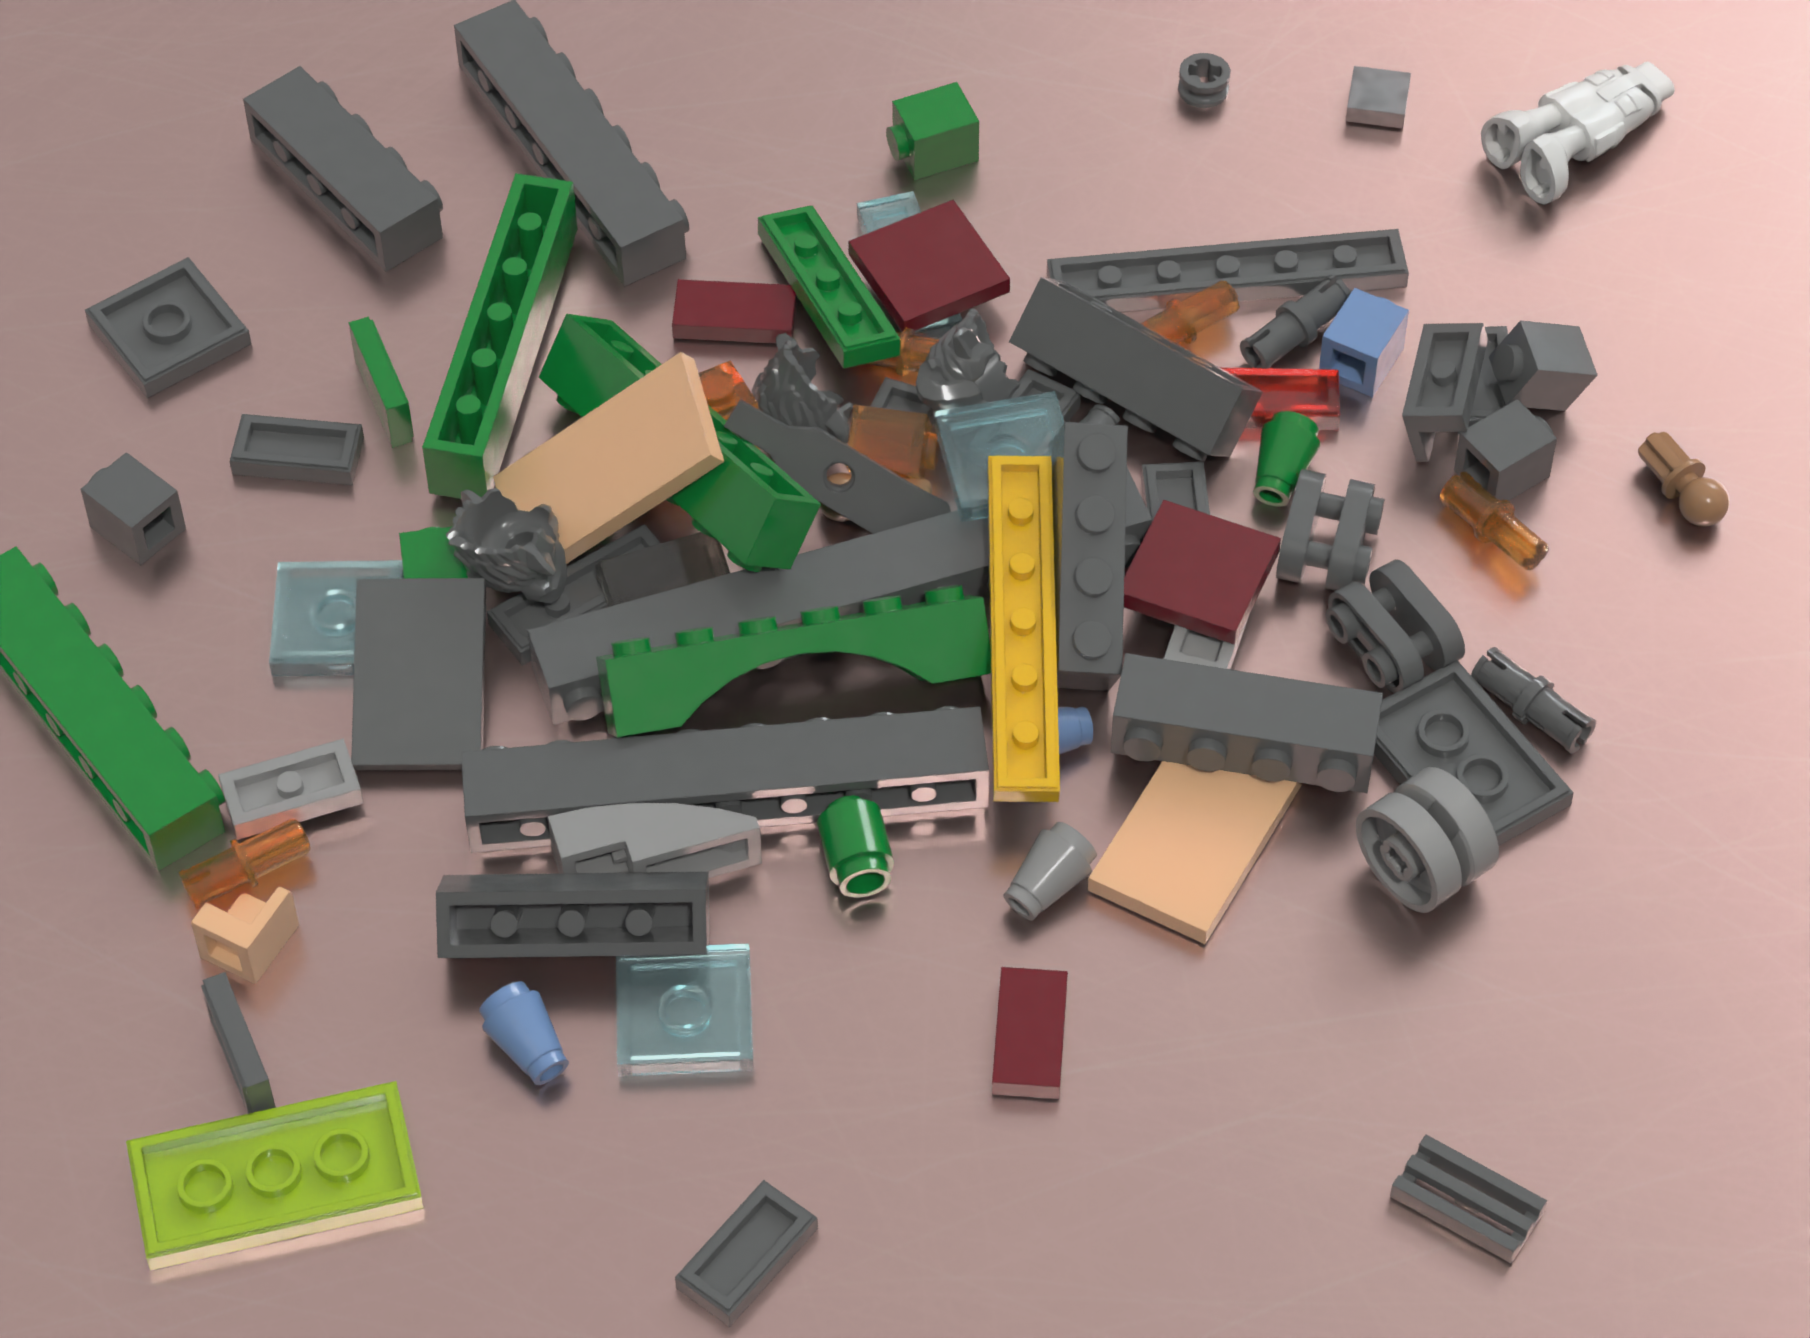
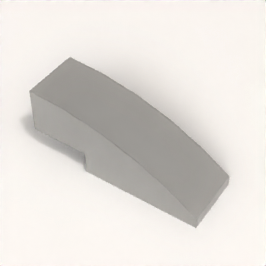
(654, 839)

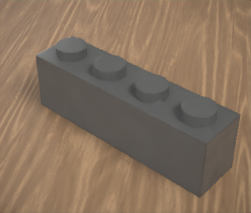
(344, 168)
(1134, 368)
(1089, 553)
(1246, 723)
(573, 914)

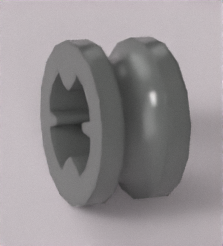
(1200, 93)

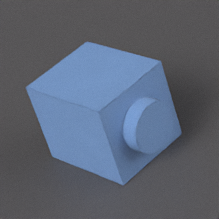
(1364, 341)

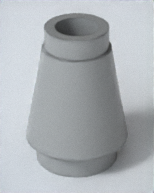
(1051, 868)

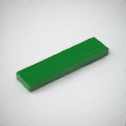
(828, 287)

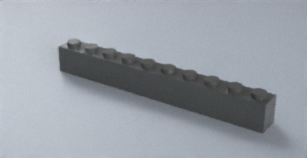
(843, 575)

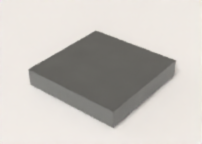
(168, 327)

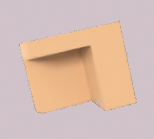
(246, 935)

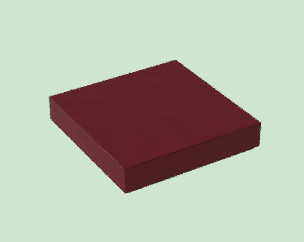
(929, 266)
(1199, 571)

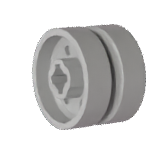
(1427, 839)

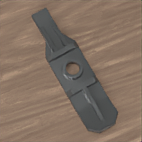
(870, 498)

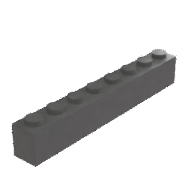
(756, 770)

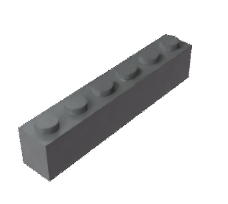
(572, 141)

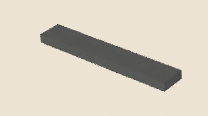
(1252, 268)

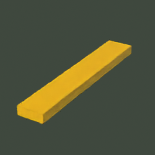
(1023, 630)

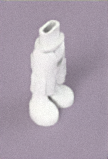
(1574, 123)

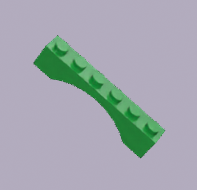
(665, 684)

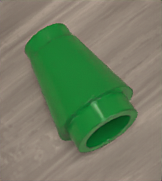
(1285, 448)

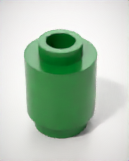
(856, 846)

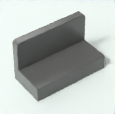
(1443, 383)

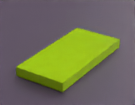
(273, 1175)

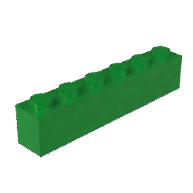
(500, 337)
(741, 502)
(101, 720)

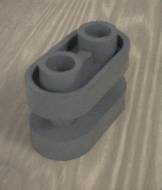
(1357, 515)
(1395, 626)

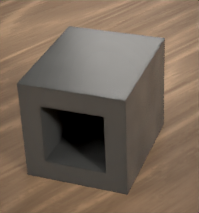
(1543, 365)
(1507, 451)
(133, 508)

